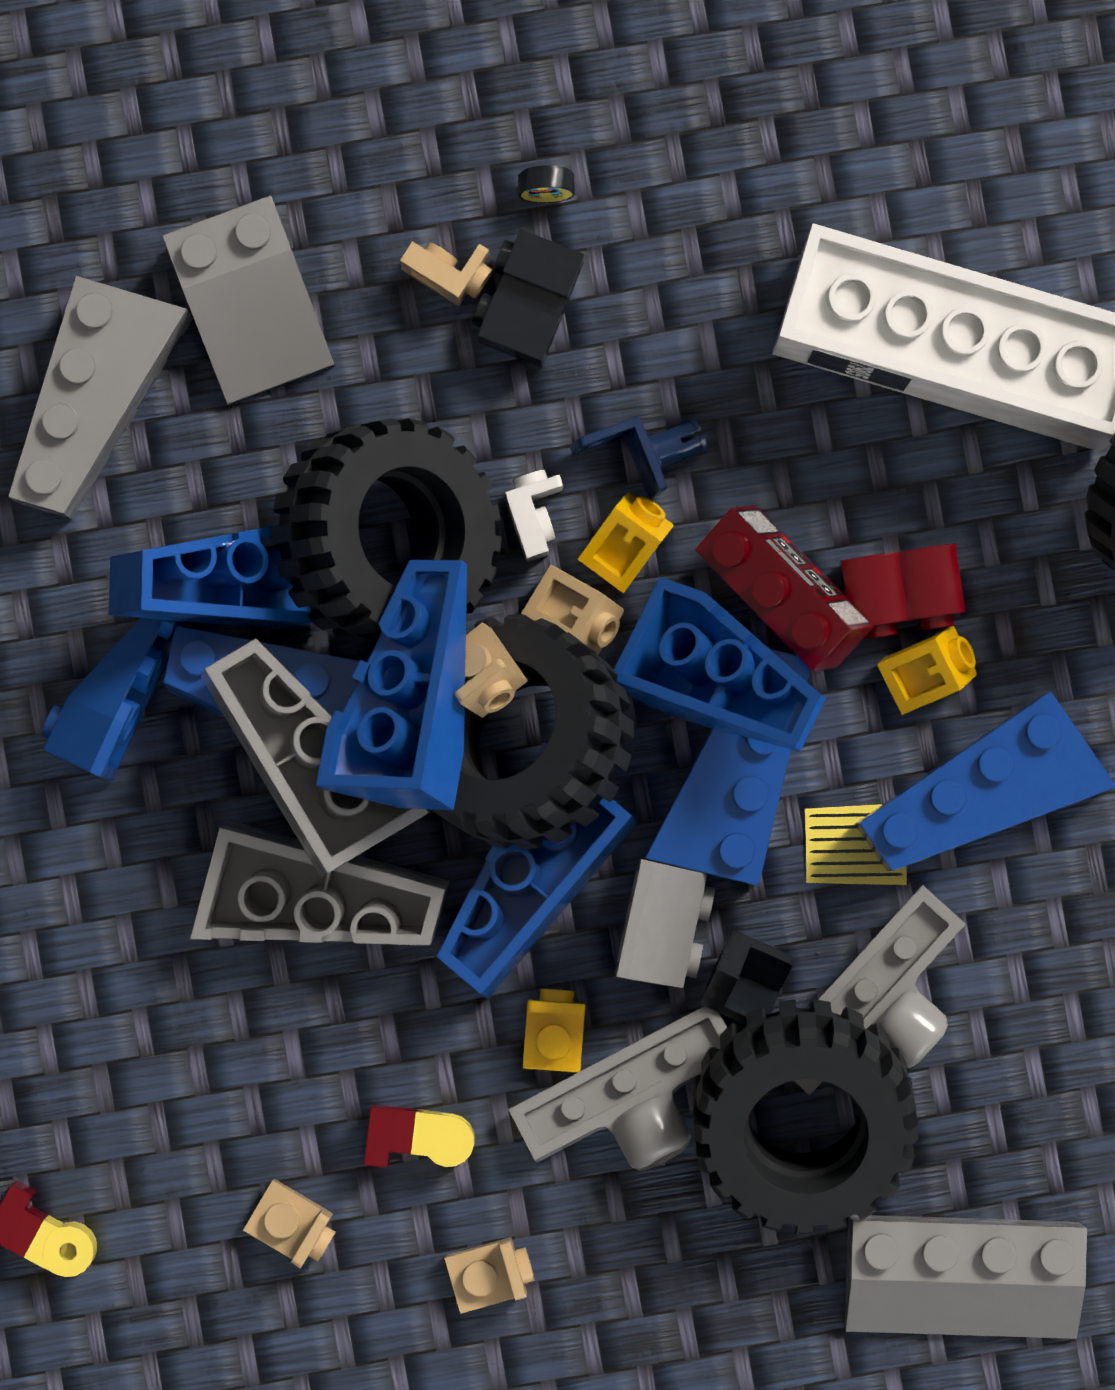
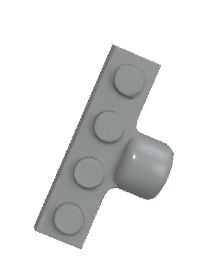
(885, 977)
(625, 1094)

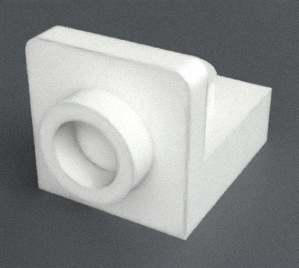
(532, 524)

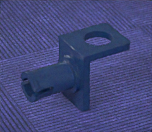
(648, 451)

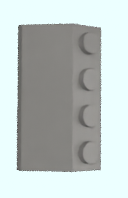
(965, 1276)

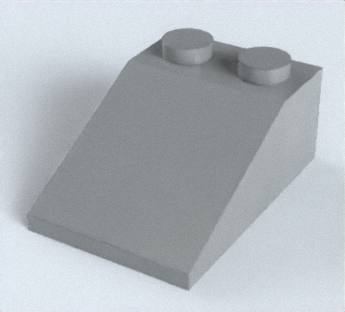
(249, 300)
(662, 924)

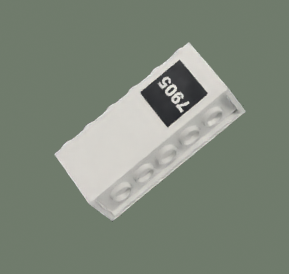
(952, 337)

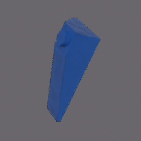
(713, 671)
(109, 703)
(402, 721)

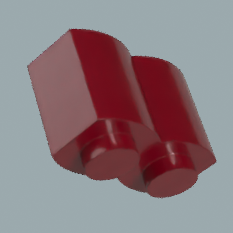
(905, 588)

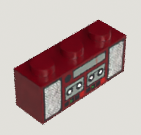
(784, 588)

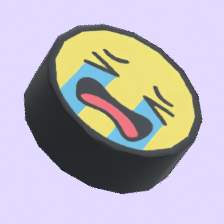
(546, 184)

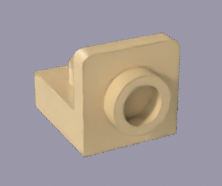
(436, 270)
(575, 608)
(489, 673)
(291, 1224)
(489, 1274)

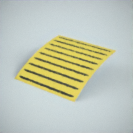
(840, 852)

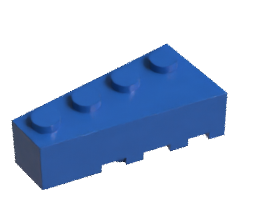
(208, 581)
(193, 650)
(998, 781)
(726, 805)
(524, 894)

